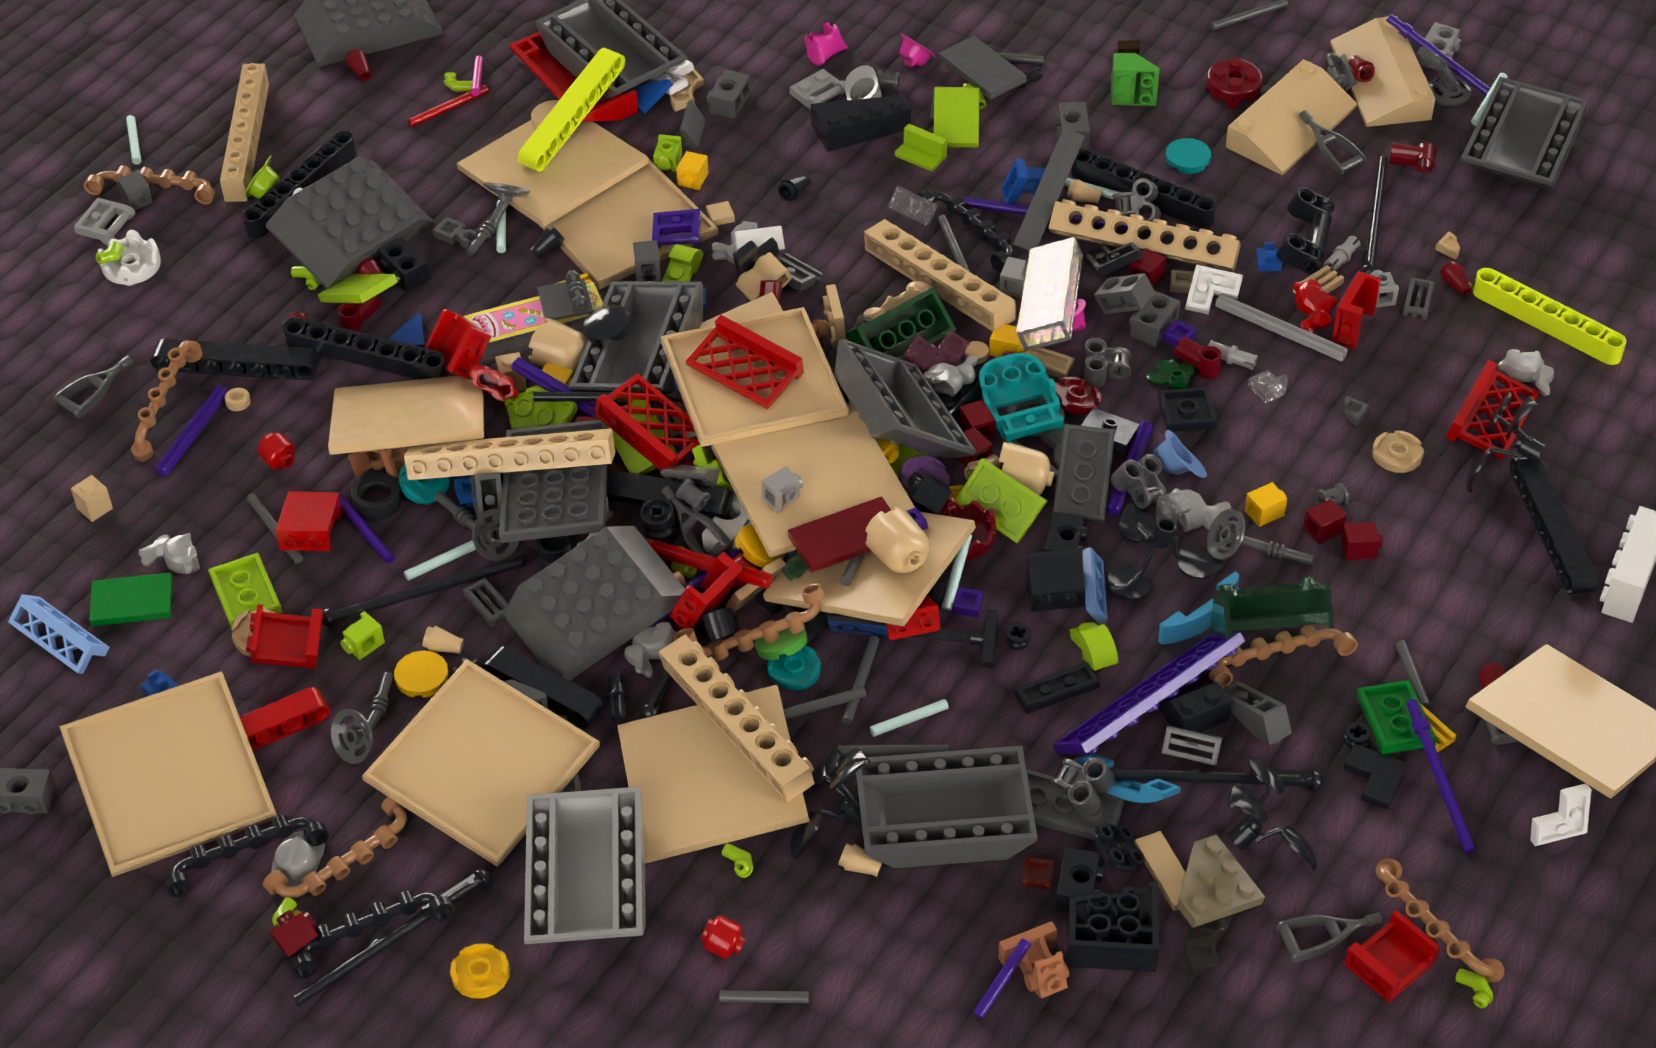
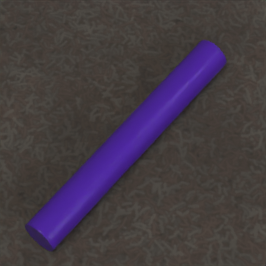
(1002, 978)

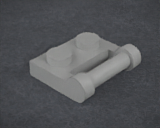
(817, 88)
(98, 217)

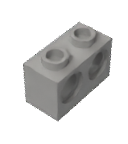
(1443, 38)

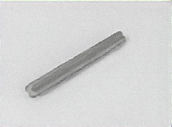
(1281, 327)

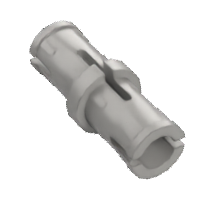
(1342, 253)
(1235, 356)

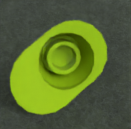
(262, 181)

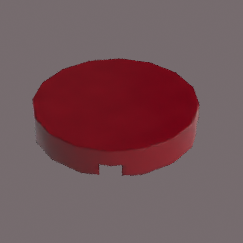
(1077, 396)

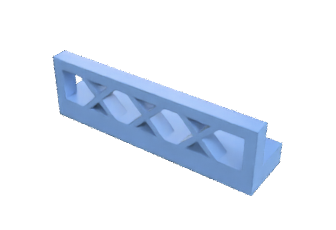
(64, 626)

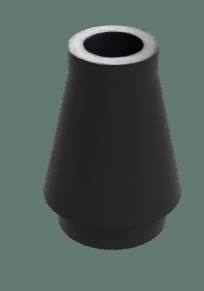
(791, 188)
(547, 242)

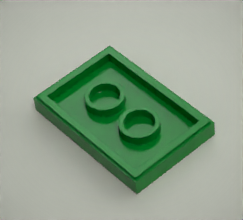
(131, 599)
(1389, 716)

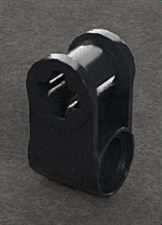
(720, 623)

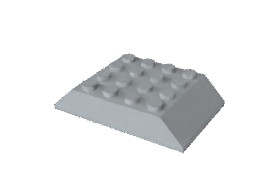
(584, 865)

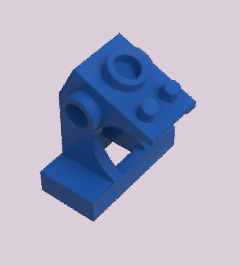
(1020, 181)

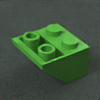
(1133, 80)

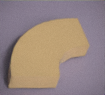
(680, 98)
(749, 591)

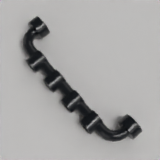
(972, 217)
(178, 882)
(380, 915)

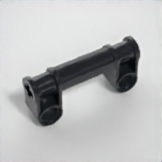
(1301, 251)

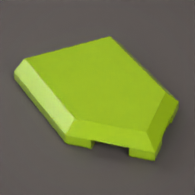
(527, 413)

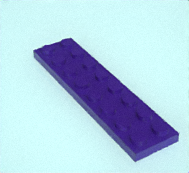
(1147, 694)

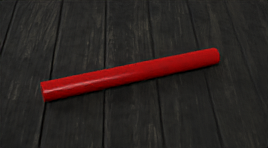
(447, 106)

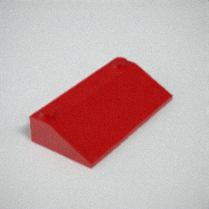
(559, 79)

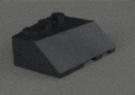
(1115, 930)

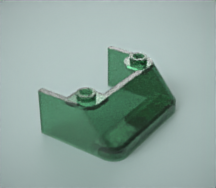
(1271, 606)

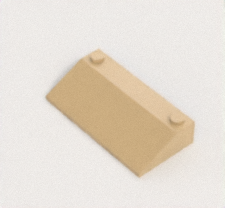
(1398, 87)
(1271, 127)

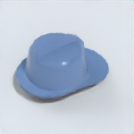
(1177, 458)

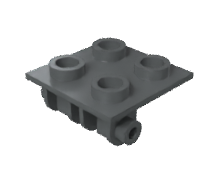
(565, 298)

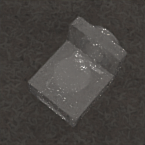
(1268, 386)
(1172, 505)

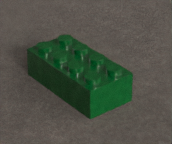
(898, 327)

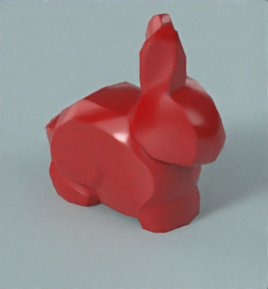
(1314, 303)
(494, 382)

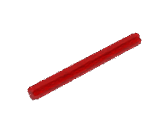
(705, 562)

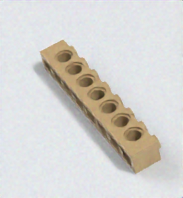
(244, 132)
(1223, 260)
(949, 279)
(510, 454)
(737, 718)

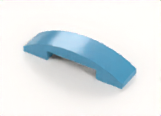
(1181, 628)
(1134, 790)

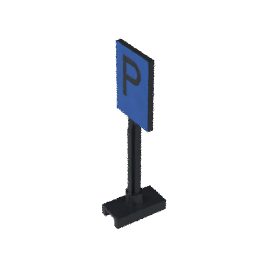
(985, 638)

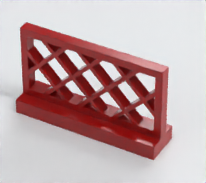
(759, 348)
(1473, 406)
(638, 433)

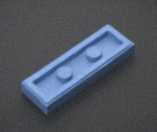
(1094, 585)

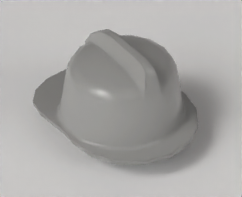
(862, 84)
(297, 858)

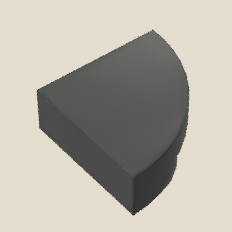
(1355, 410)

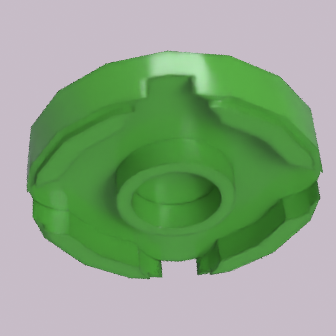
(785, 644)

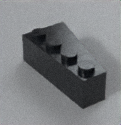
(859, 120)

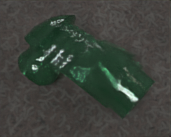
(794, 567)

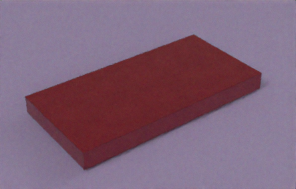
(836, 535)

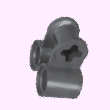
(1135, 203)
(1103, 362)
(1140, 480)
(1080, 782)

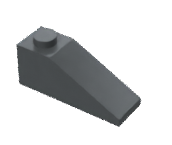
(1259, 713)

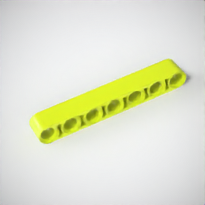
(571, 109)
(1549, 316)

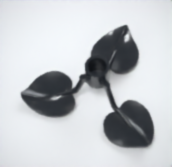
(1525, 444)
(1140, 526)
(848, 804)
(1250, 827)

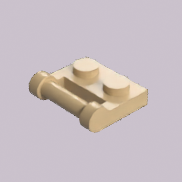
(834, 315)

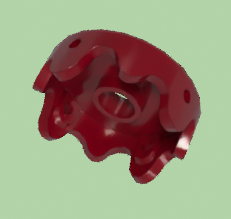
(1234, 81)
(985, 532)

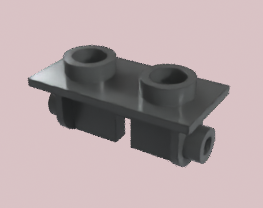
(1340, 70)

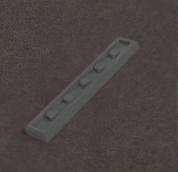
(1048, 191)

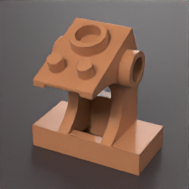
(391, 459)
(1049, 971)

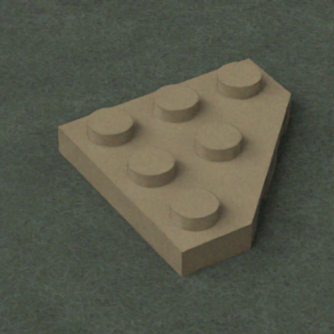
(1215, 884)

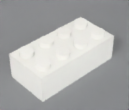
(1632, 568)

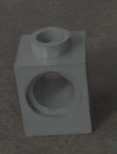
(135, 190)

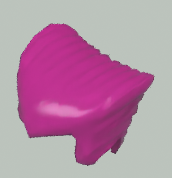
(824, 45)

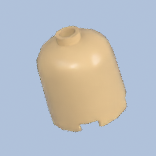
(557, 345)
(1026, 466)
(897, 541)

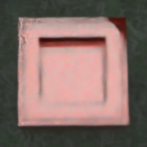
(1037, 873)

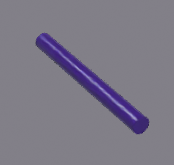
(366, 531)

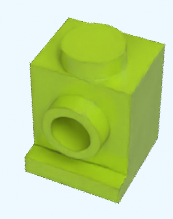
(668, 152)
(362, 636)

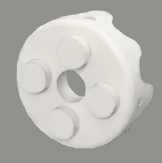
(141, 253)

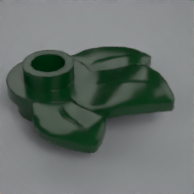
(1172, 374)

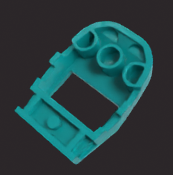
(1017, 380)

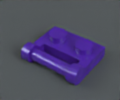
(677, 222)

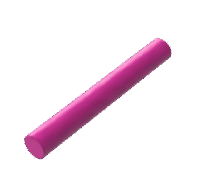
(477, 74)

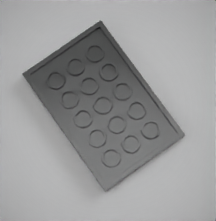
(555, 499)

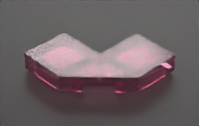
(926, 355)

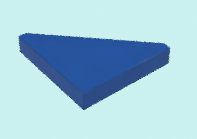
(650, 93)
(411, 332)

